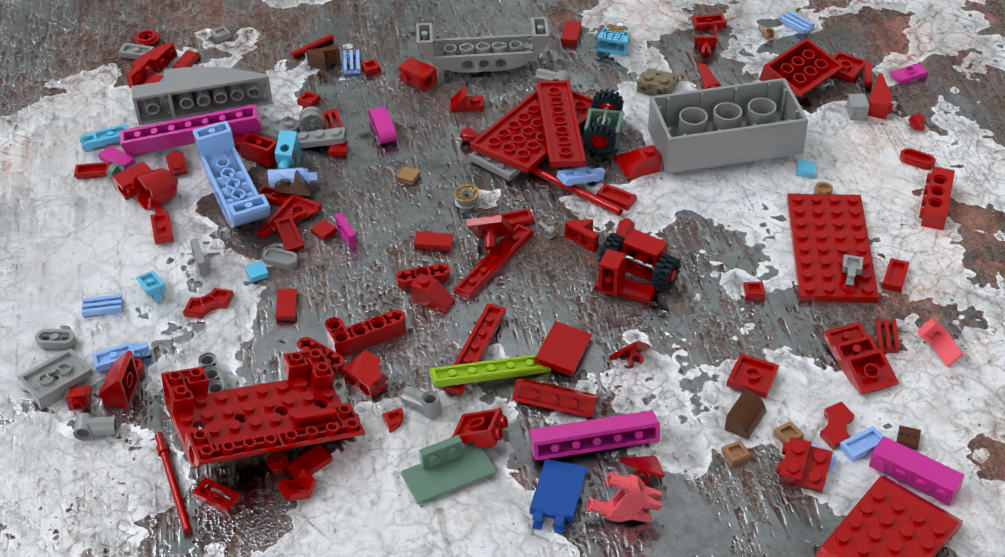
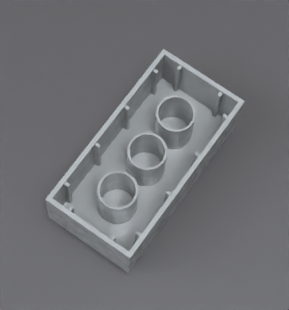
(727, 125)

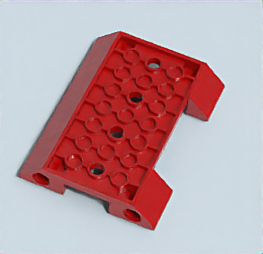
(225, 438)

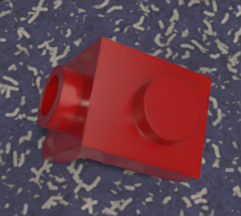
(176, 163)
(299, 487)

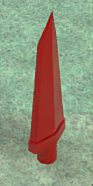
(707, 77)

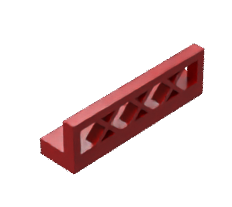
(555, 397)

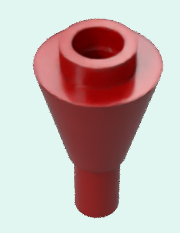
(468, 135)

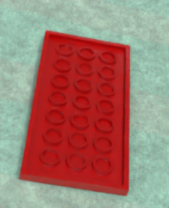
(519, 134)
(821, 234)

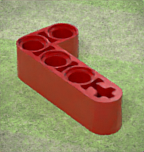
(364, 334)

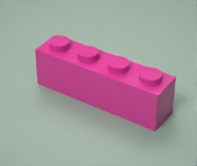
(916, 470)

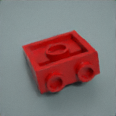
(482, 428)
(804, 465)

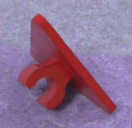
(632, 351)
(646, 465)

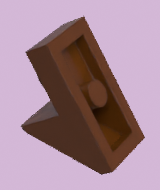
(321, 56)
(298, 187)

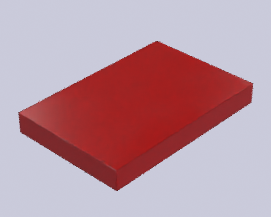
(563, 348)

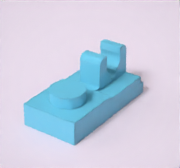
(151, 285)

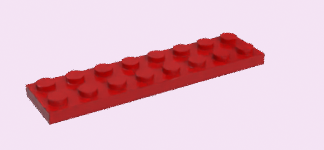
(560, 124)

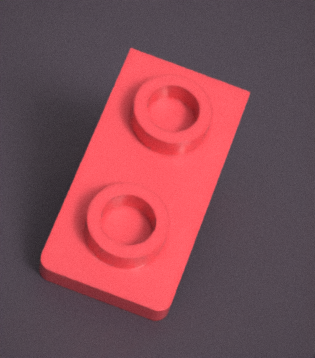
(941, 341)

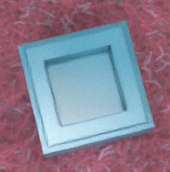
(806, 168)
(256, 271)

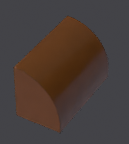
(745, 414)

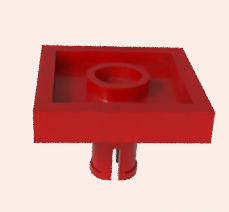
(490, 228)

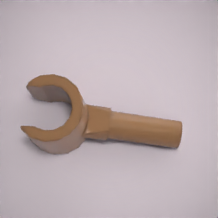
(768, 31)

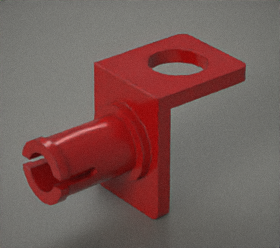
(706, 43)

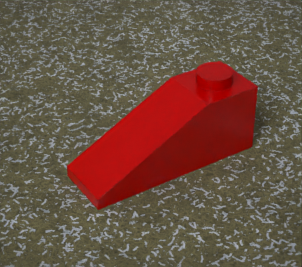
(880, 99)

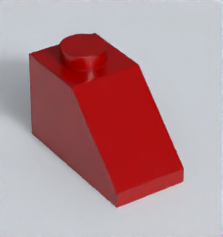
(431, 293)

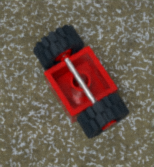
(645, 258)

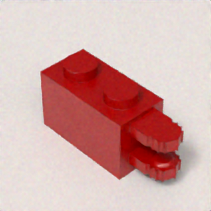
(256, 148)

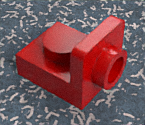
(79, 397)

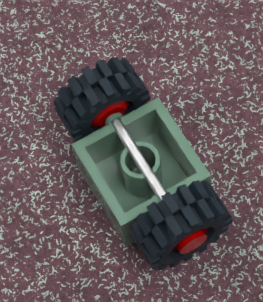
(604, 122)

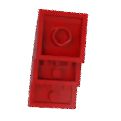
(860, 358)

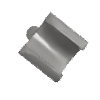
(548, 230)

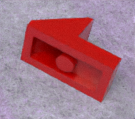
(465, 103)
(582, 233)

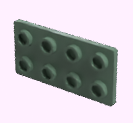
(446, 468)

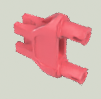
(629, 502)

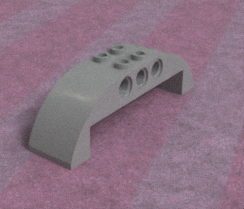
(483, 52)

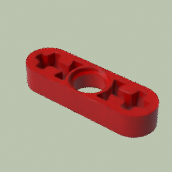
(428, 270)
(304, 343)

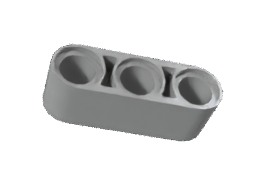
(210, 364)

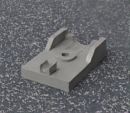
(41, 382)

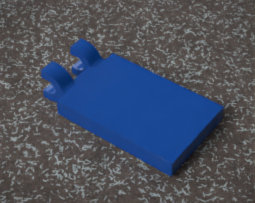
(557, 493)

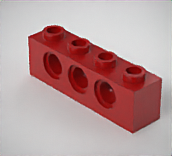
(937, 198)

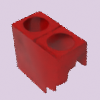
(364, 375)

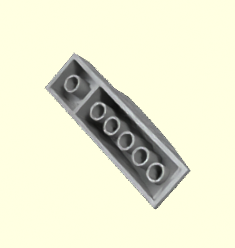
(199, 92)

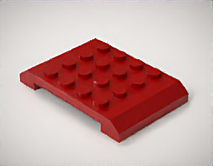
(891, 524)

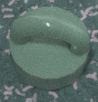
(113, 169)

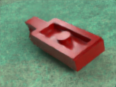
(161, 226)

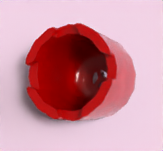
(155, 187)

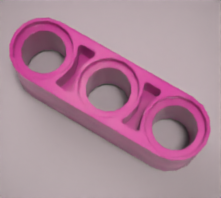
(382, 125)

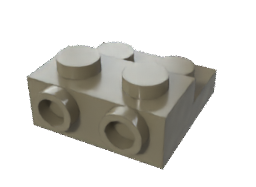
(657, 82)

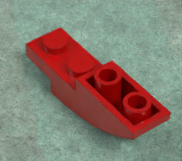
(150, 62)

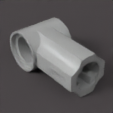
(547, 75)
(426, 401)
(88, 425)

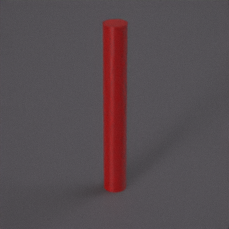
(321, 41)

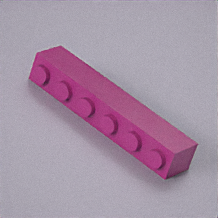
(594, 435)

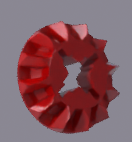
(153, 37)

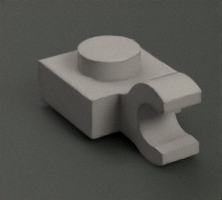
(852, 266)

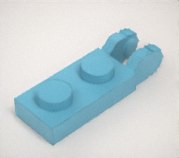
(101, 137)

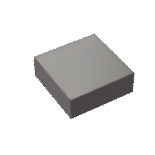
(221, 34)

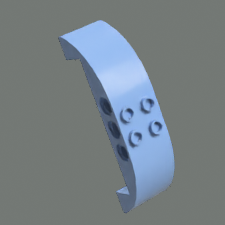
(228, 176)

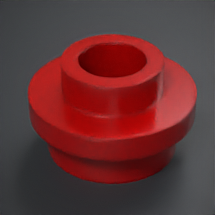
(277, 461)

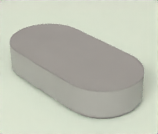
(280, 258)

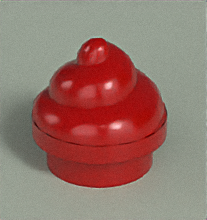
(917, 121)

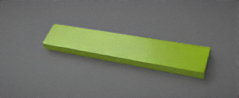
(486, 371)

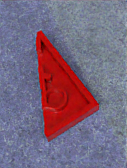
(295, 206)

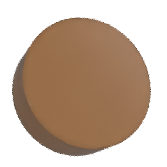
(823, 188)

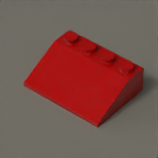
(802, 66)

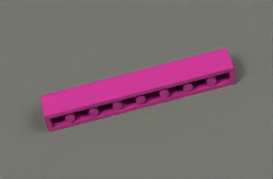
(179, 131)

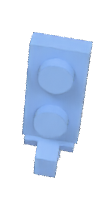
(288, 173)
(580, 175)
(105, 358)

